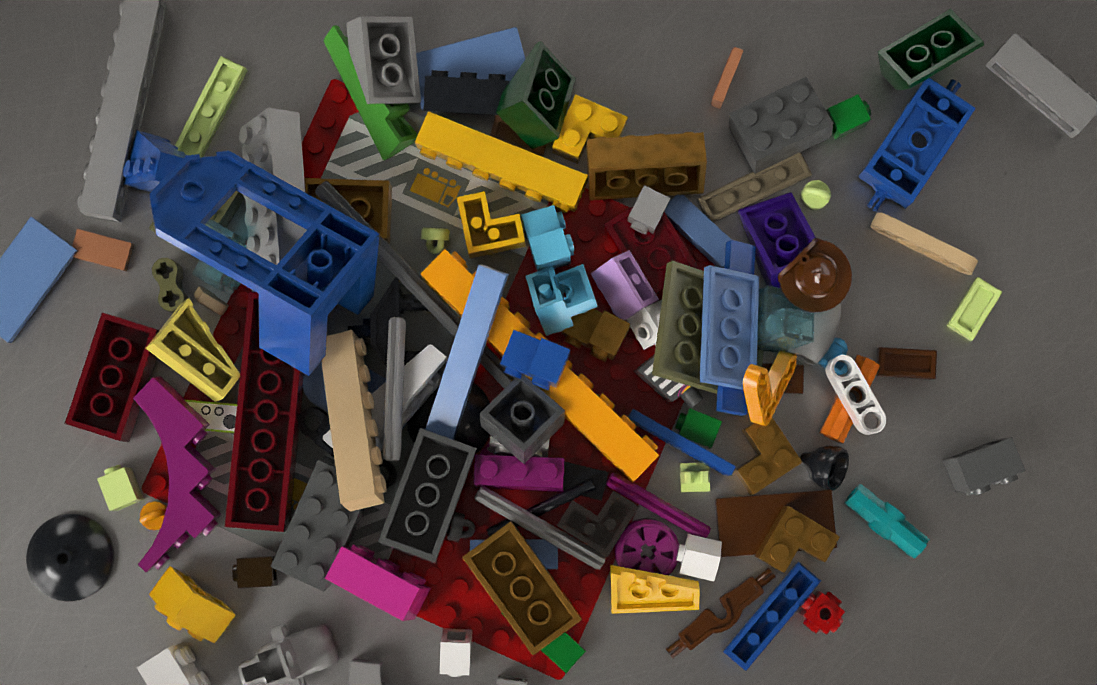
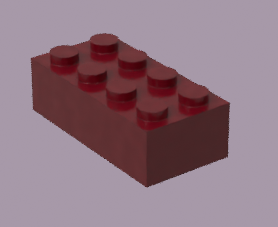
(112, 377)

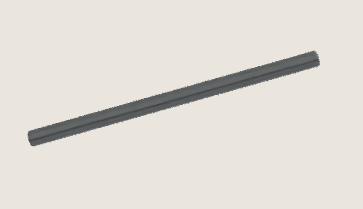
(413, 281)

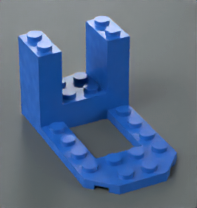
(324, 268)

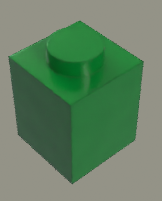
(849, 116)
(698, 428)

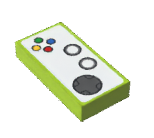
(219, 415)

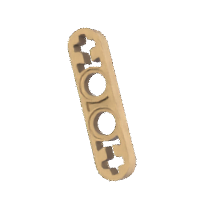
(924, 243)

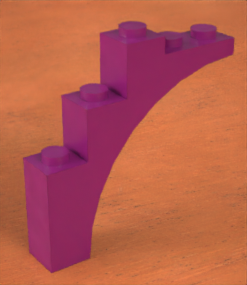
(187, 469)

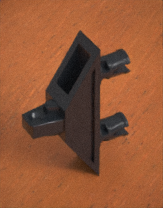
(375, 329)

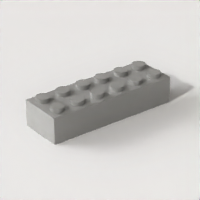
(274, 145)

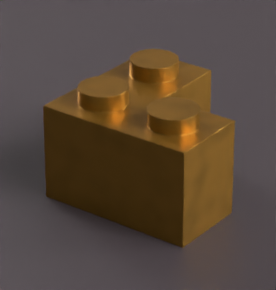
(598, 332)
(773, 457)
(795, 532)

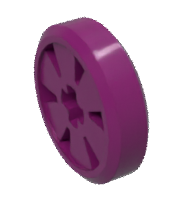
(647, 532)

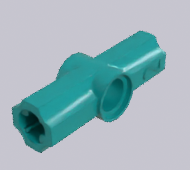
(886, 521)

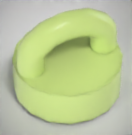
(815, 194)
(438, 234)

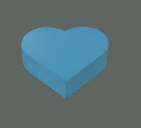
(837, 348)

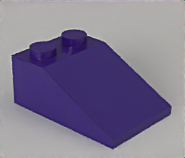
(778, 233)

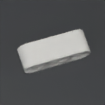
(868, 402)

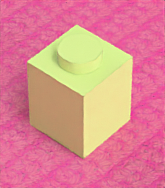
(120, 487)

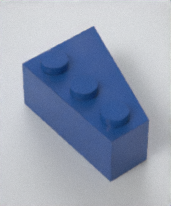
(150, 161)

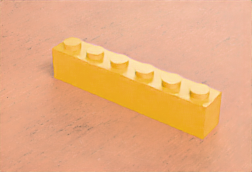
(501, 161)

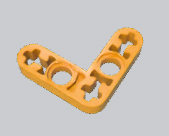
(765, 389)

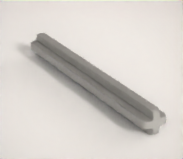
(394, 389)
(540, 527)

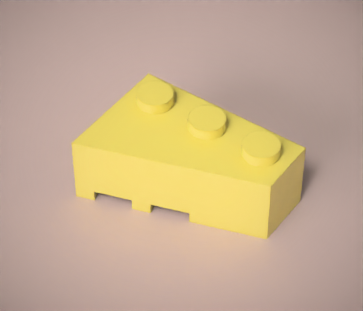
(193, 353)

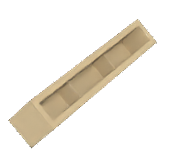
(352, 422)

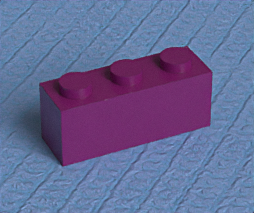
(512, 474)

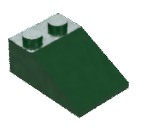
(537, 97)

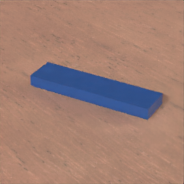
(681, 443)

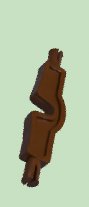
(707, 622)

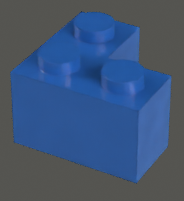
(536, 359)

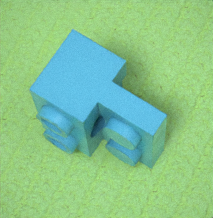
(549, 300)

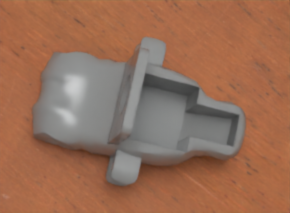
(290, 657)

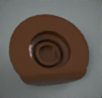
(816, 277)

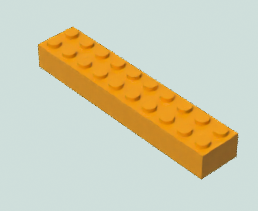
(582, 407)

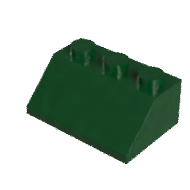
(927, 50)

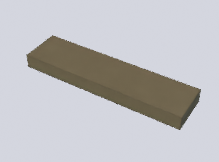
(753, 188)

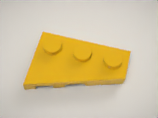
(651, 592)

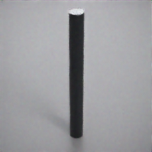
(551, 503)

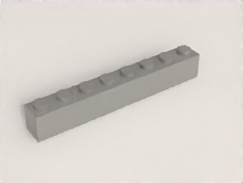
(122, 107)

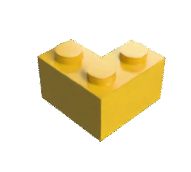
(584, 122)
(484, 234)
(190, 606)

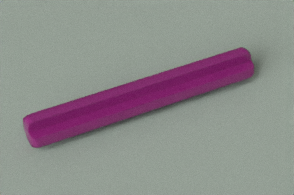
(657, 505)

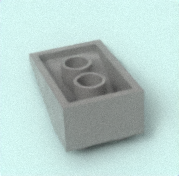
(385, 58)

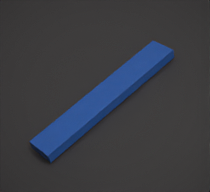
(739, 258)

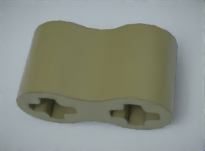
(170, 285)

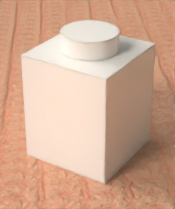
(699, 557)
(455, 652)

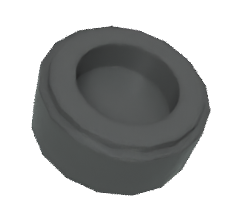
(456, 526)

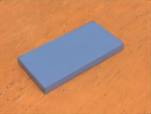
(483, 55)
(28, 274)
(728, 326)

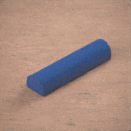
(771, 616)

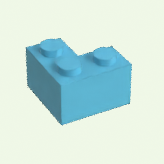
(547, 238)

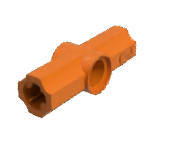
(838, 421)

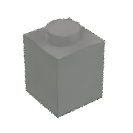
(647, 210)

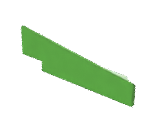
(384, 121)

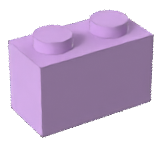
(624, 285)

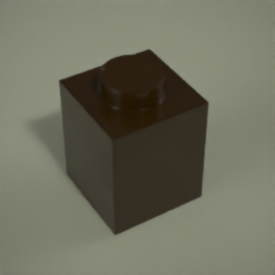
(254, 572)

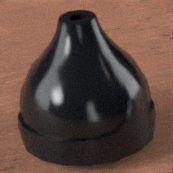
(826, 466)

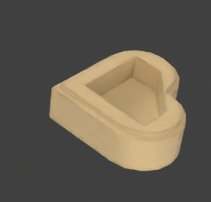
(210, 300)

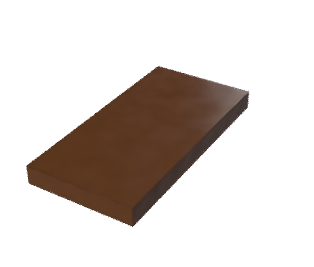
(747, 519)

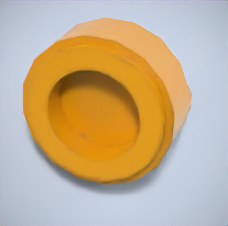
(153, 515)

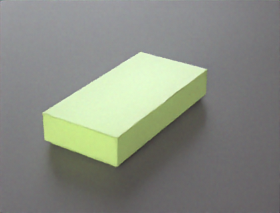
(974, 308)

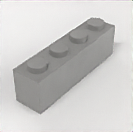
(1044, 85)

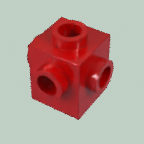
(811, 612)

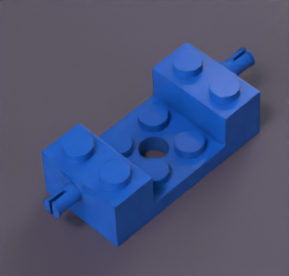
(899, 167)

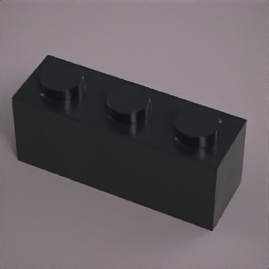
(463, 93)

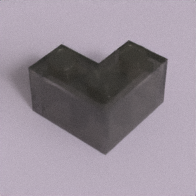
(599, 530)

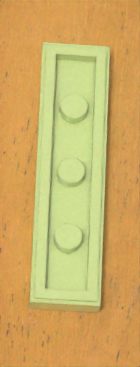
(211, 107)

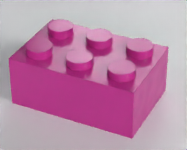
(378, 582)

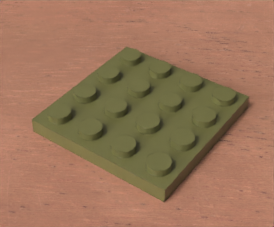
(680, 328)

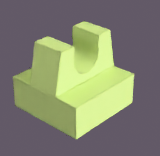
(694, 477)

